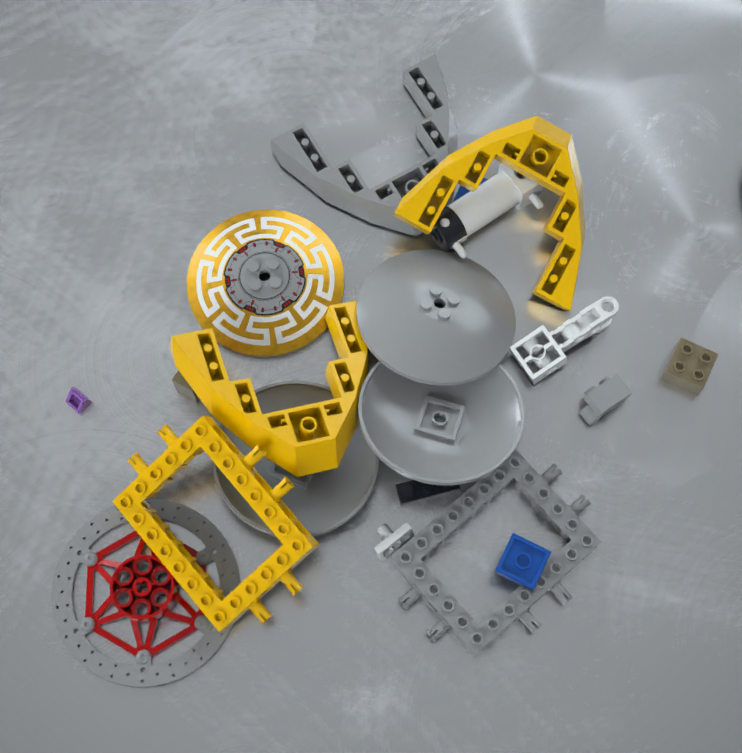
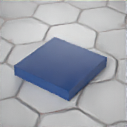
(523, 561)

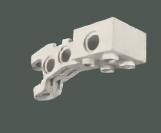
(544, 351)

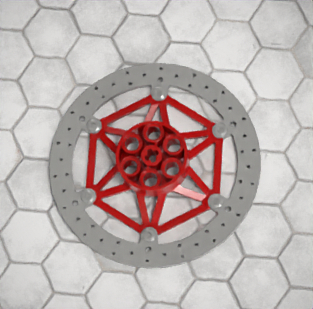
(137, 598)

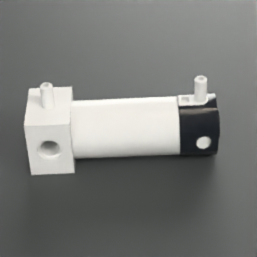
(483, 206)

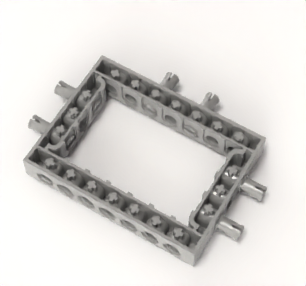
(517, 605)

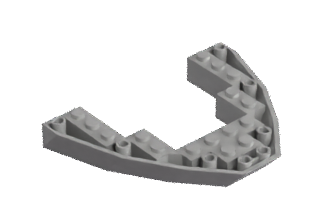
(343, 184)

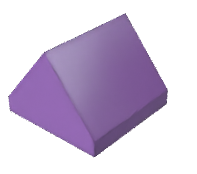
(77, 400)

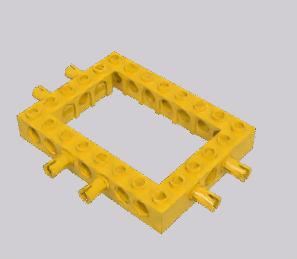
(267, 503)

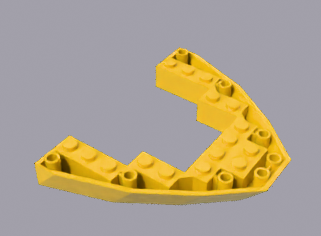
(537, 152)
(296, 438)

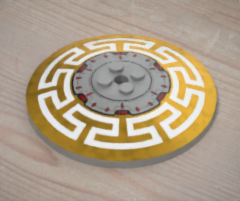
(269, 315)

